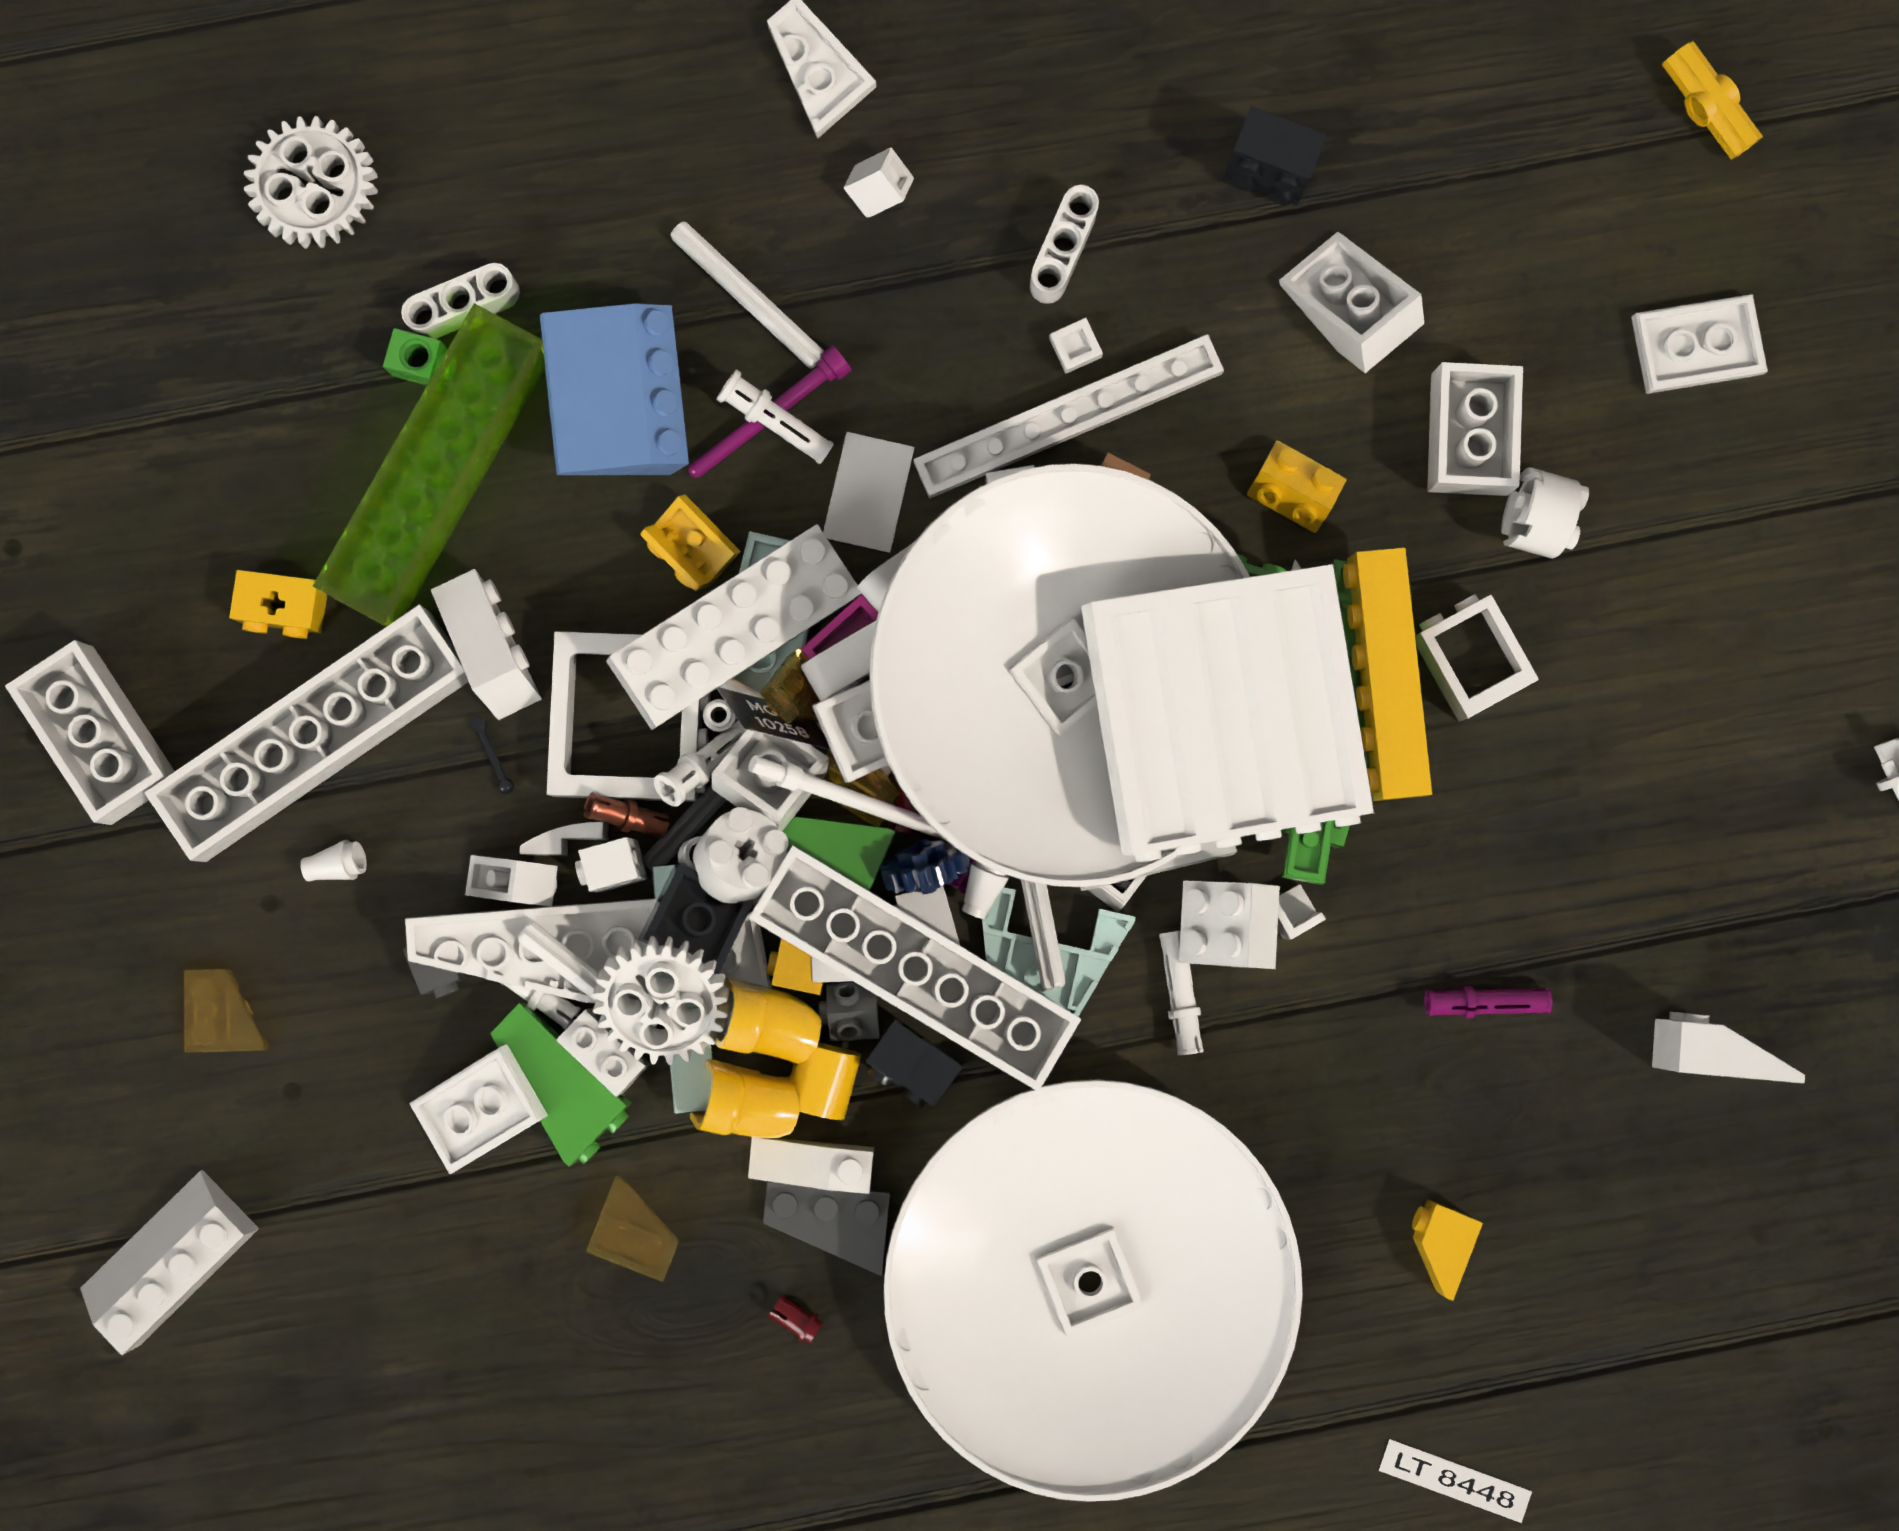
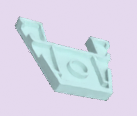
(1081, 967)

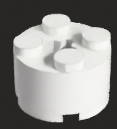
(1544, 513)
(755, 840)

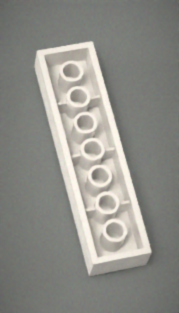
(308, 735)
(915, 968)

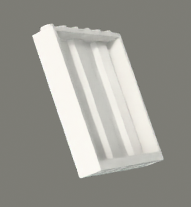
(1227, 711)

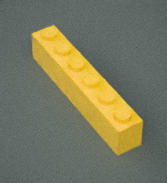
(1388, 674)

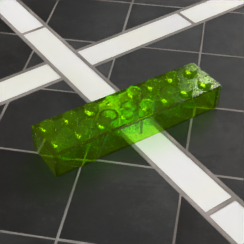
(434, 467)

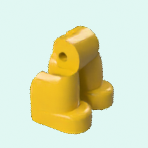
(769, 1105)

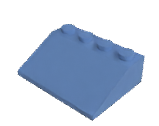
(614, 390)

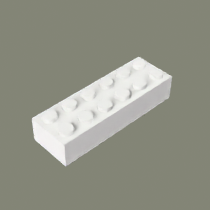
(733, 627)

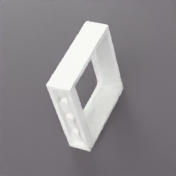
(559, 778)

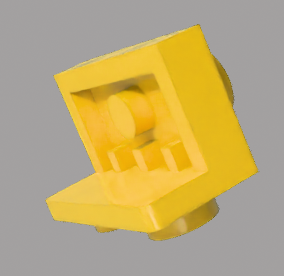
(1296, 487)
(690, 544)

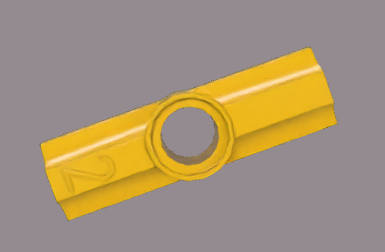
(1712, 100)

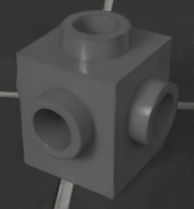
(849, 1012)

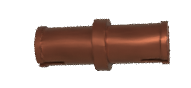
(626, 815)

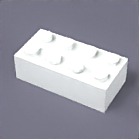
(90, 731)

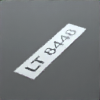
(1455, 1481)

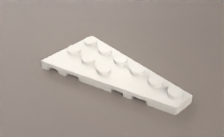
(490, 948)

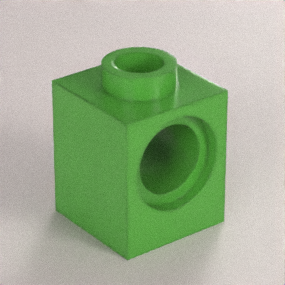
(404, 347)

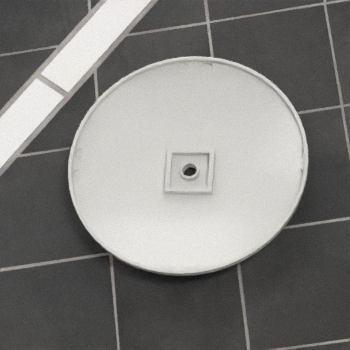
(974, 651)
(1110, 1383)

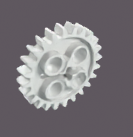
(295, 214)
(661, 1000)

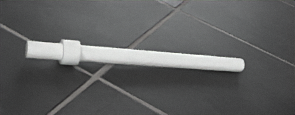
(792, 777)

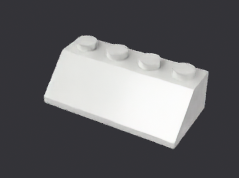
(165, 1263)

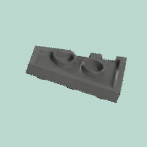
(834, 1221)

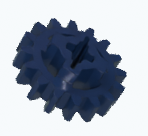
(924, 867)

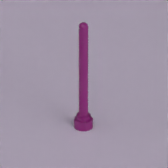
(830, 366)

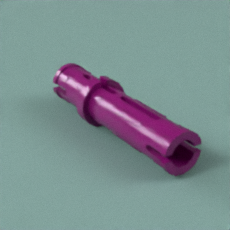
(1496, 1001)

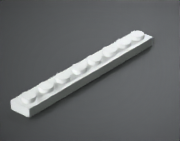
(1068, 416)

